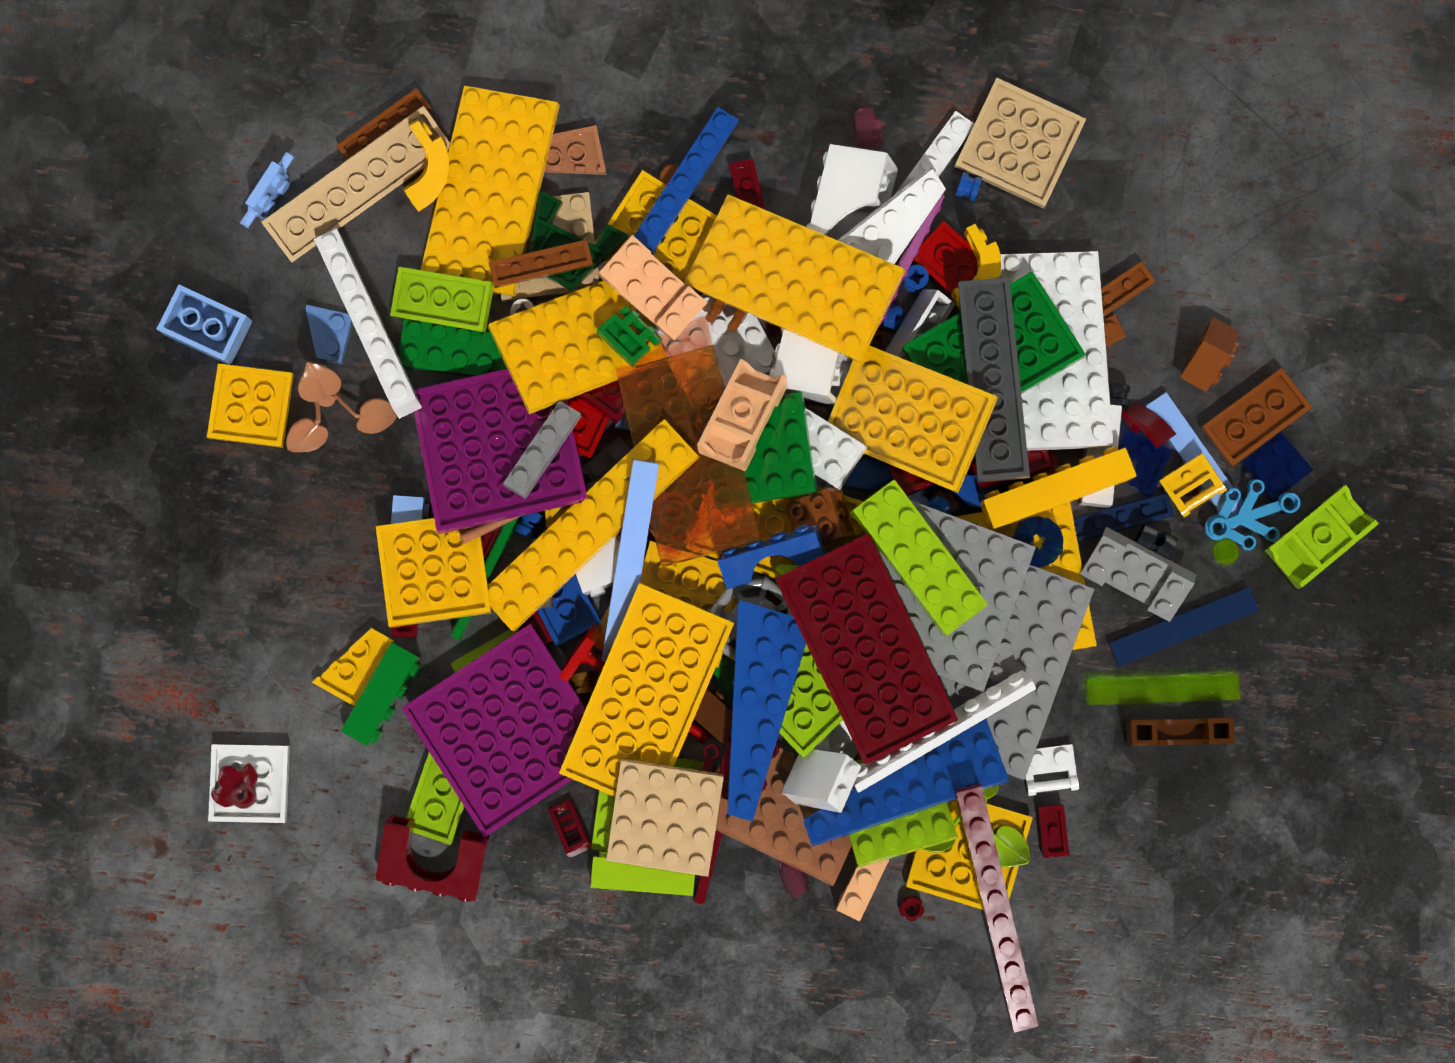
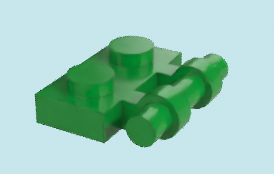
(624, 340)

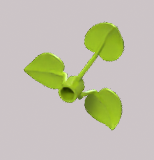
(1009, 842)

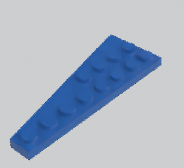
(764, 676)
(917, 786)

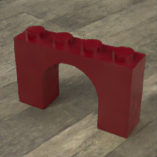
(399, 867)

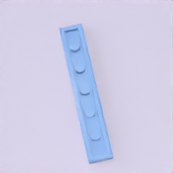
(1188, 446)

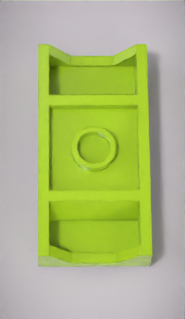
(1320, 537)

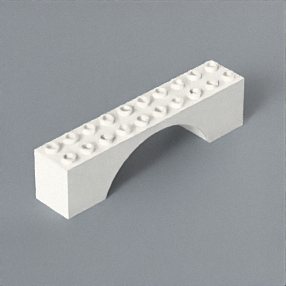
(848, 191)

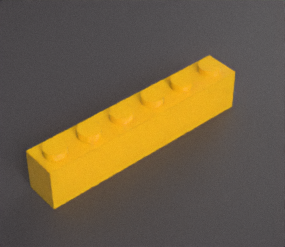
(1057, 489)

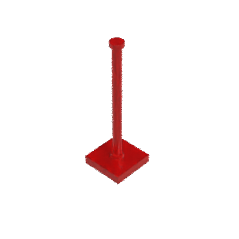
(583, 654)

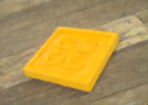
(250, 405)

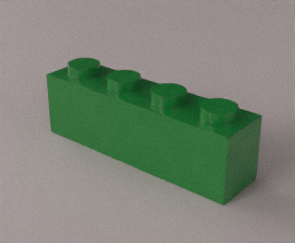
(381, 694)

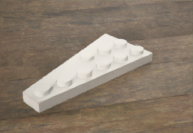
(896, 221)

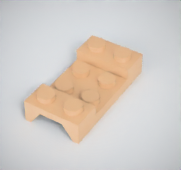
(652, 288)
(741, 416)

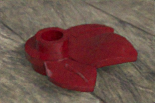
(233, 783)

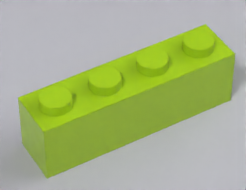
(639, 878)

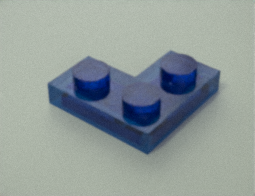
(1150, 461)

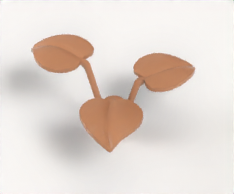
(322, 387)

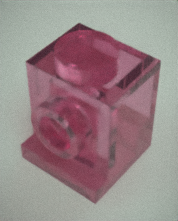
(866, 128)

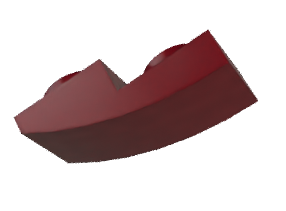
(1141, 418)

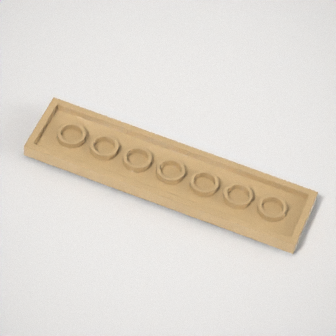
(351, 187)

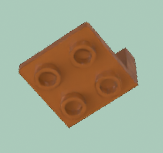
(824, 509)

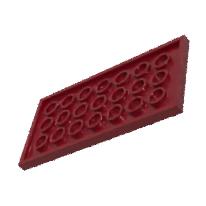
(866, 648)

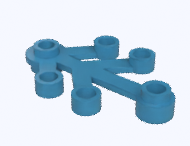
(1247, 515)

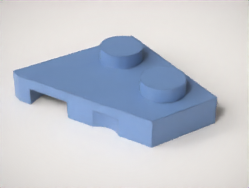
(329, 333)

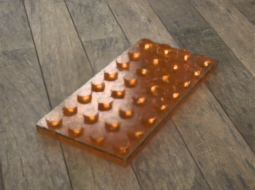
(711, 501)

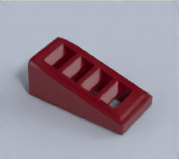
(579, 847)

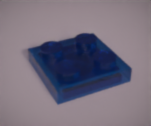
(1277, 466)

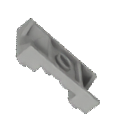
(1139, 573)

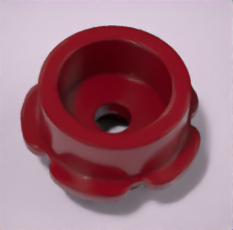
(911, 901)

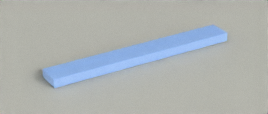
(631, 546)

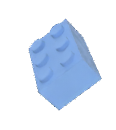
(204, 325)

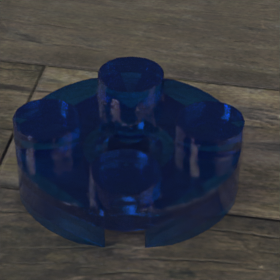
(1045, 529)

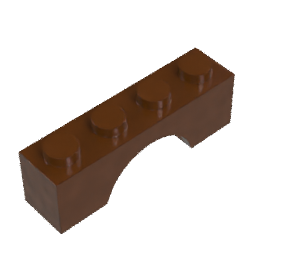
(1180, 731)

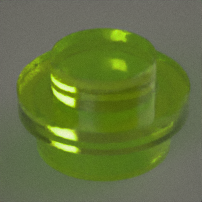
(1226, 552)

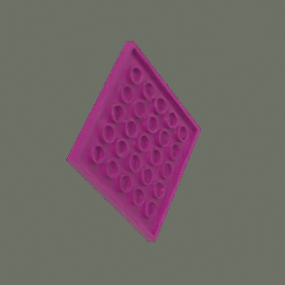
(471, 442)
(501, 729)

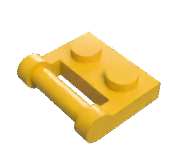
(1189, 477)

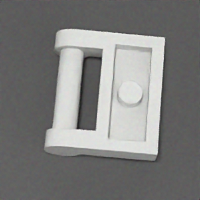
(1049, 761)

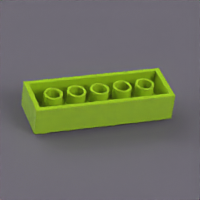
(919, 558)

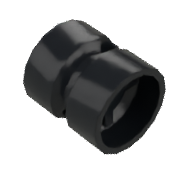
(1153, 540)

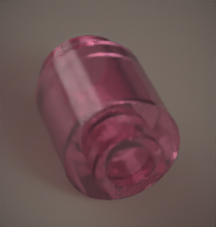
(794, 880)

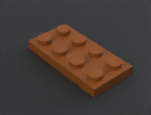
(1256, 417)

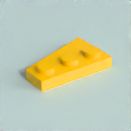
(353, 670)

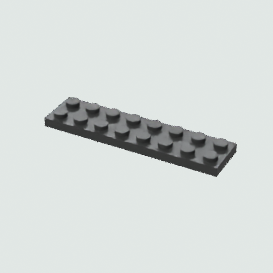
(994, 369)

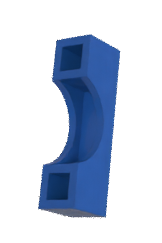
(739, 563)

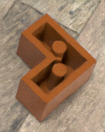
(1212, 352)

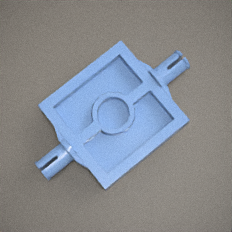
(267, 191)

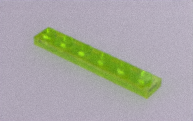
(1162, 689)

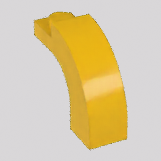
(434, 176)
(987, 257)

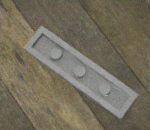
(542, 449)

